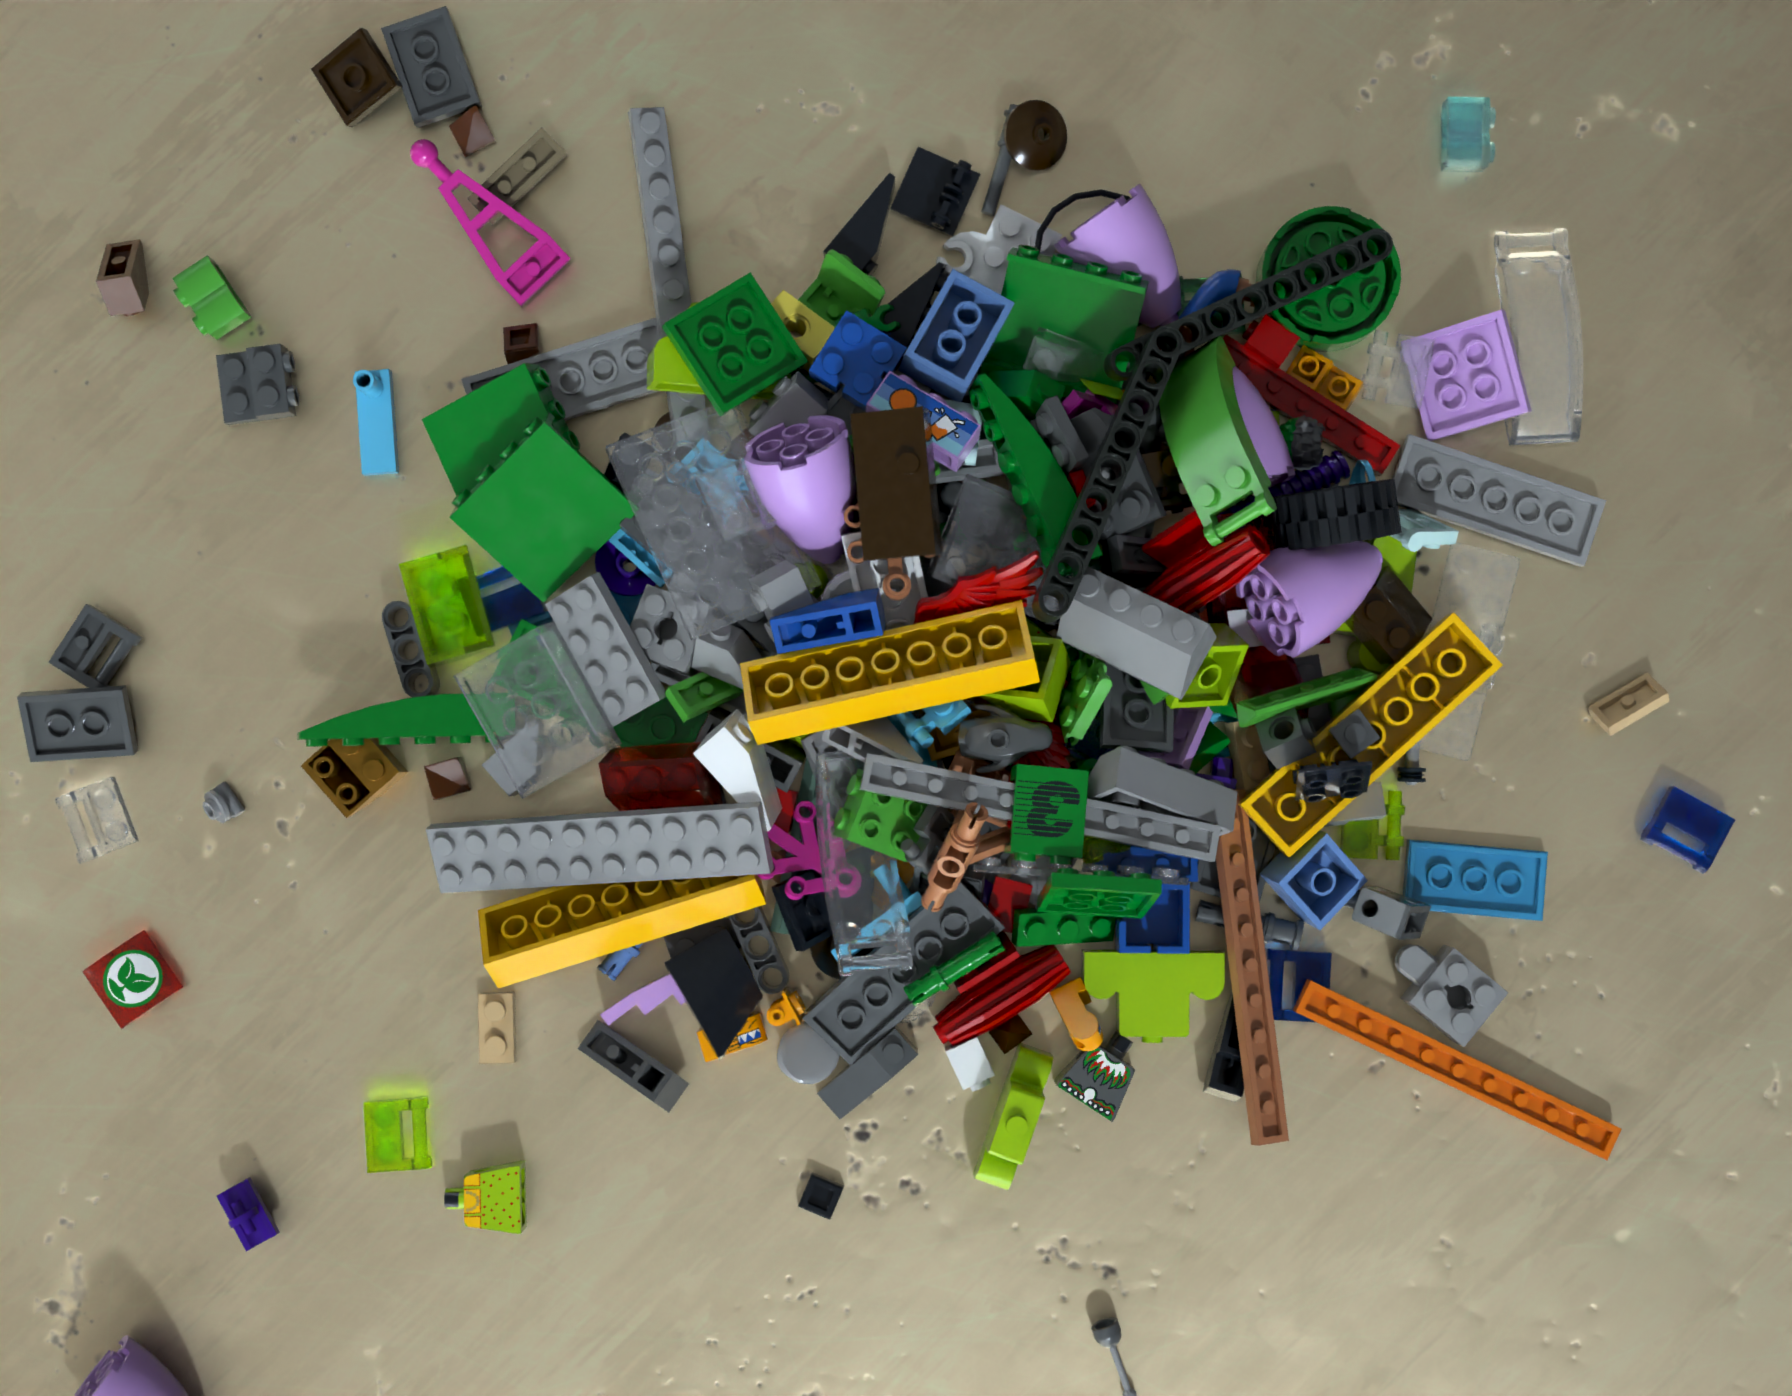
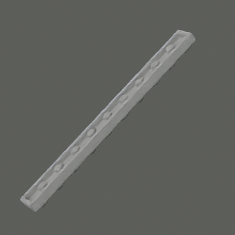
(662, 231)
(1102, 819)

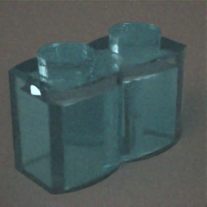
(1466, 134)

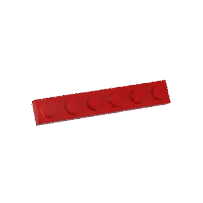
(1296, 399)

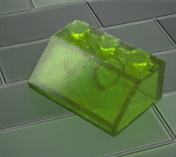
(447, 606)

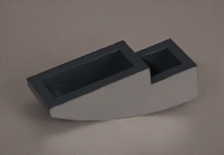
(1225, 1069)

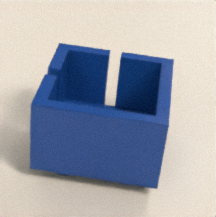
(856, 358)
(1164, 925)

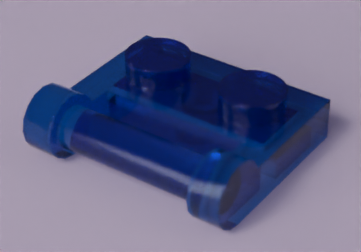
(510, 604)
(1694, 820)
(1307, 965)

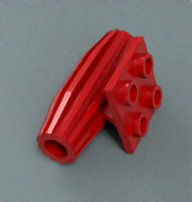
(1198, 569)
(999, 991)

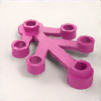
(805, 855)

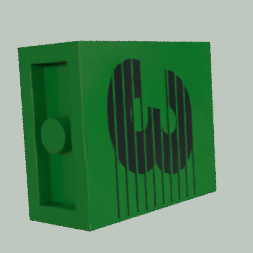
(1048, 813)

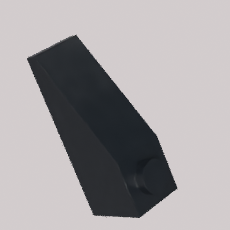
(865, 230)

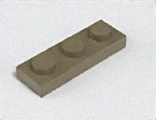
(521, 171)

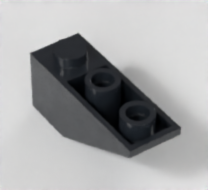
(914, 304)

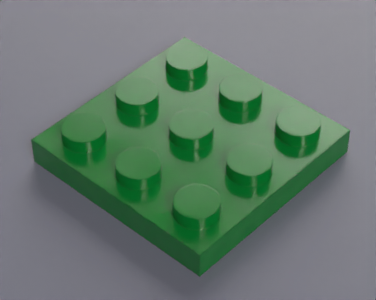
(734, 344)
(1099, 893)

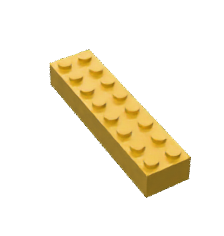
(889, 673)
(1400, 708)
(593, 920)

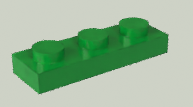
(1046, 928)

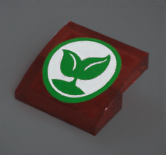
(132, 979)

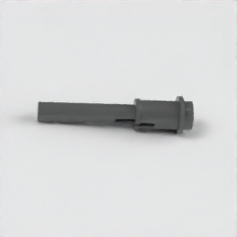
(999, 173)

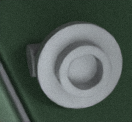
(222, 803)

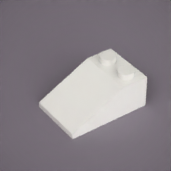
(740, 764)

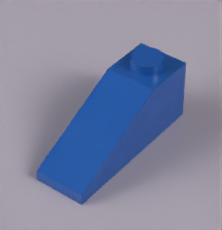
(830, 622)

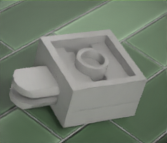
(663, 632)
(1448, 990)

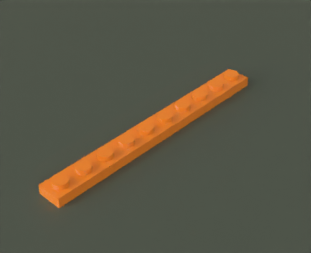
(1456, 1069)

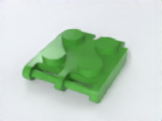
(1082, 697)

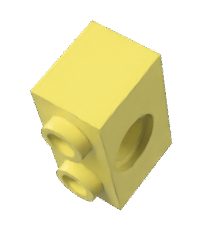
(801, 319)

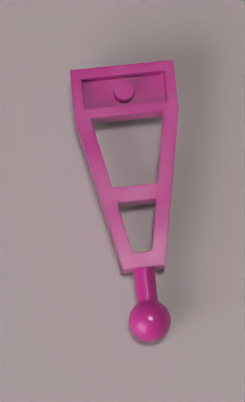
(533, 267)

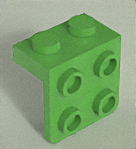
(841, 288)
(877, 819)

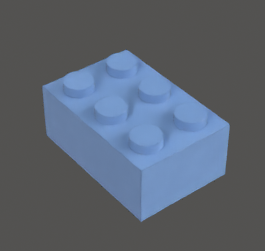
(956, 336)

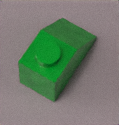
(1027, 389)

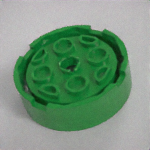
(1339, 313)

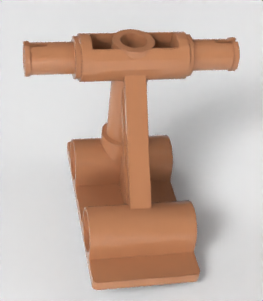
(963, 842)

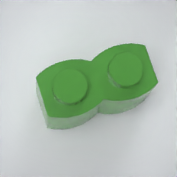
(211, 298)

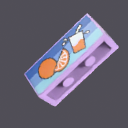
(952, 431)

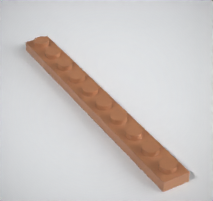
(1250, 983)

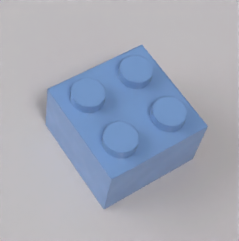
(1314, 879)

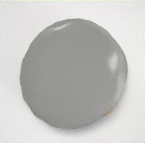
(806, 1055)

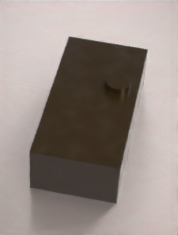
(896, 483)

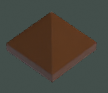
(1010, 1033)

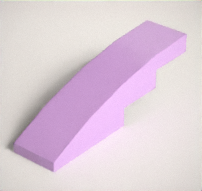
(645, 998)

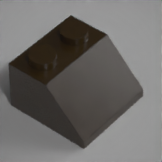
(1389, 619)

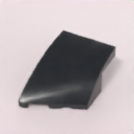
(806, 917)
(716, 988)

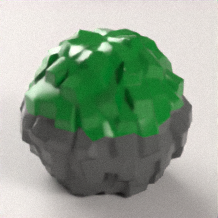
(1303, 441)

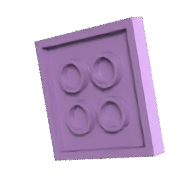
(1472, 377)

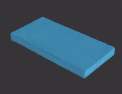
(1476, 879)

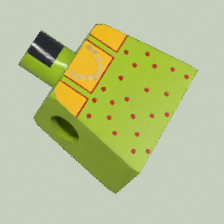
(492, 1198)

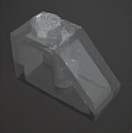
(1062, 357)

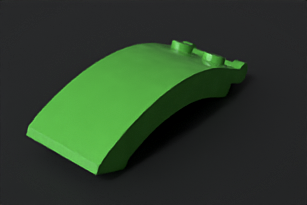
(1212, 441)

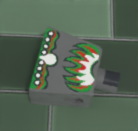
(1389, 912)
(1099, 1076)

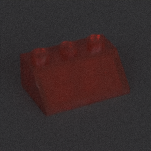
(657, 777)

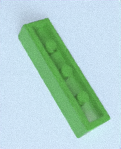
(1304, 695)

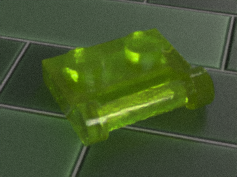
(385, 1135)

